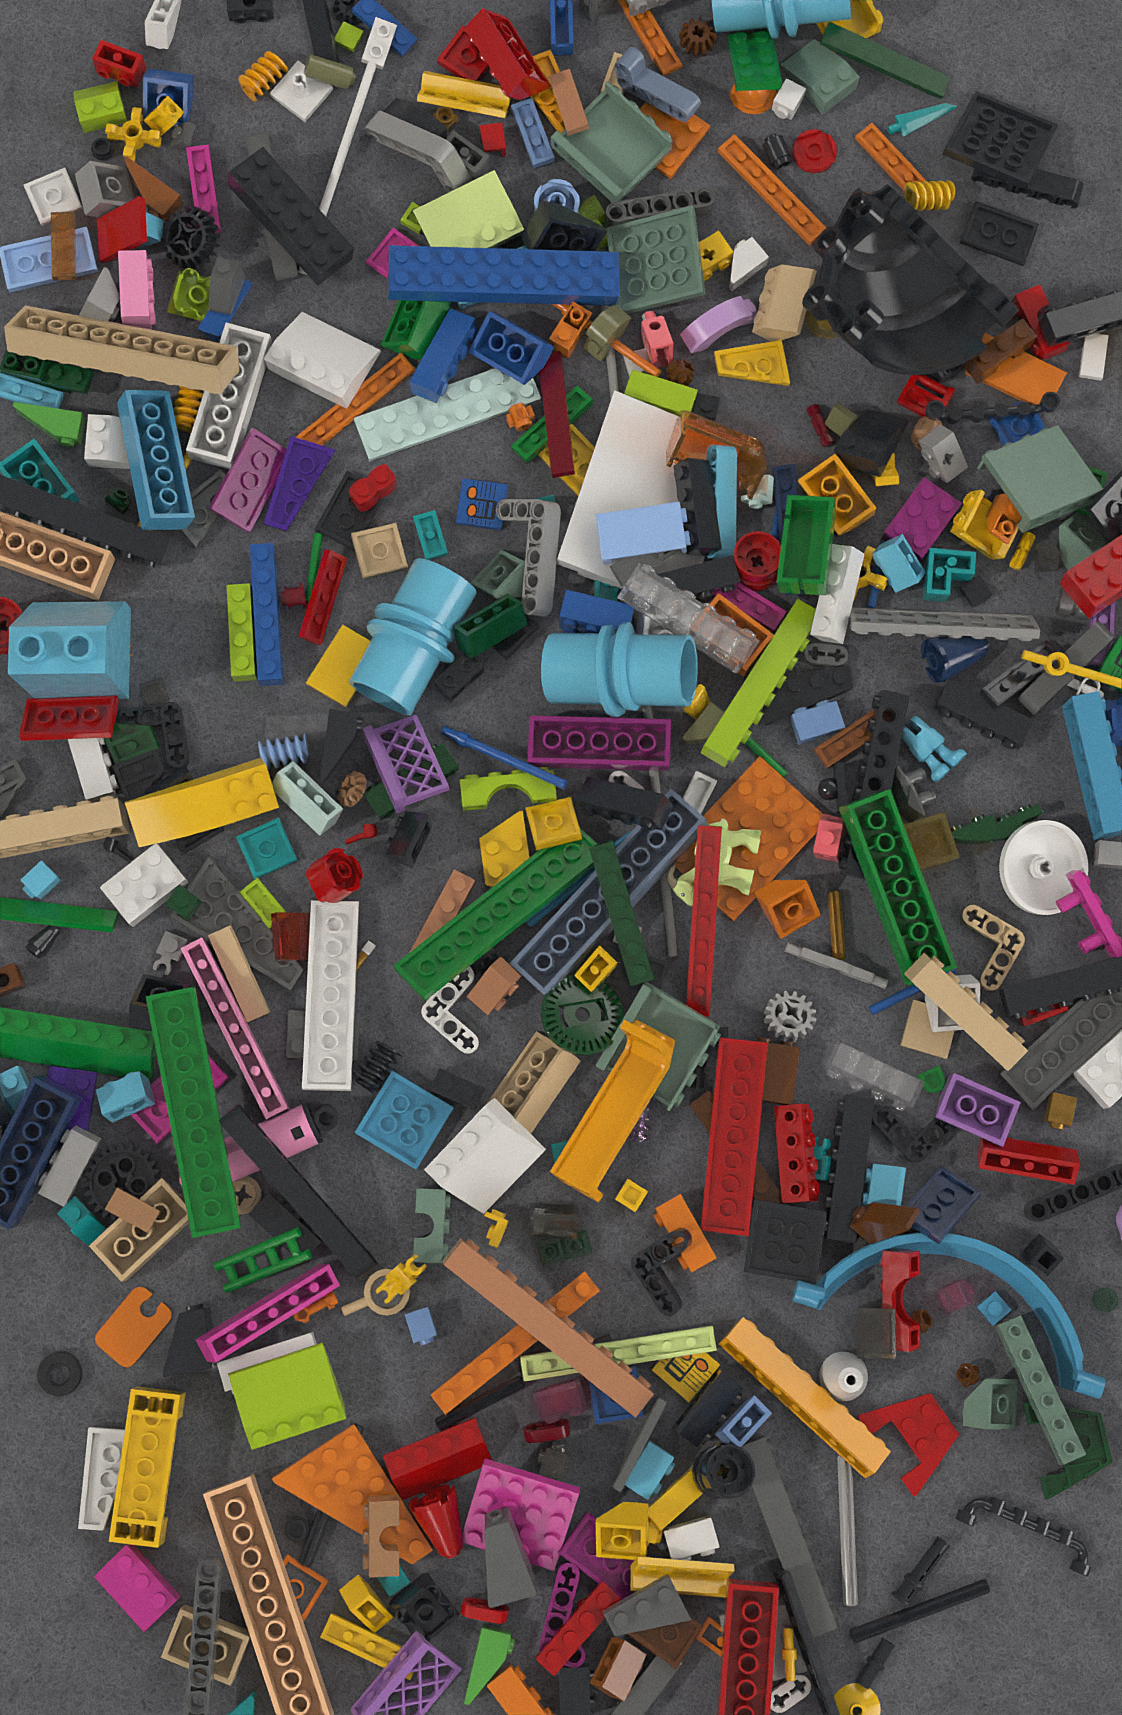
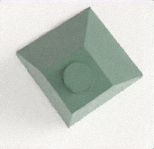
(1078, 540)
(501, 576)
(992, 1405)

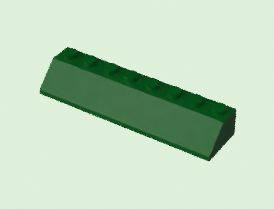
(75, 1043)

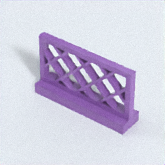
(385, 763)
(406, 1661)

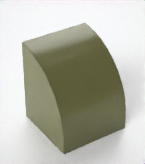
(840, 418)

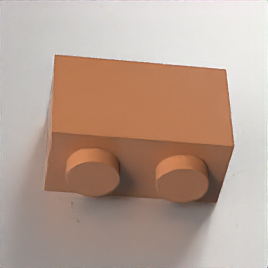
(494, 986)

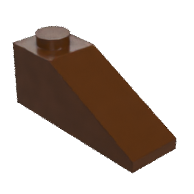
(882, 1221)

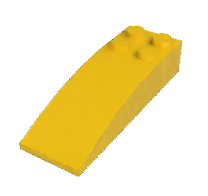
(202, 803)

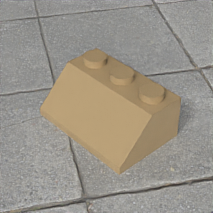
(781, 305)

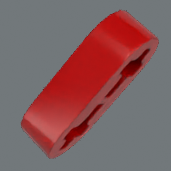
(478, 1609)

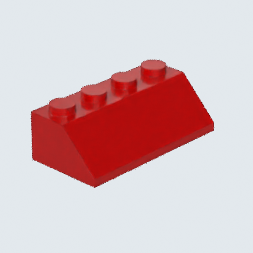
(506, 55)
(437, 1458)

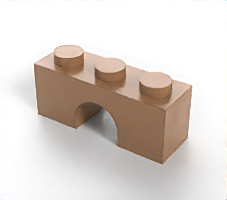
(381, 1559)

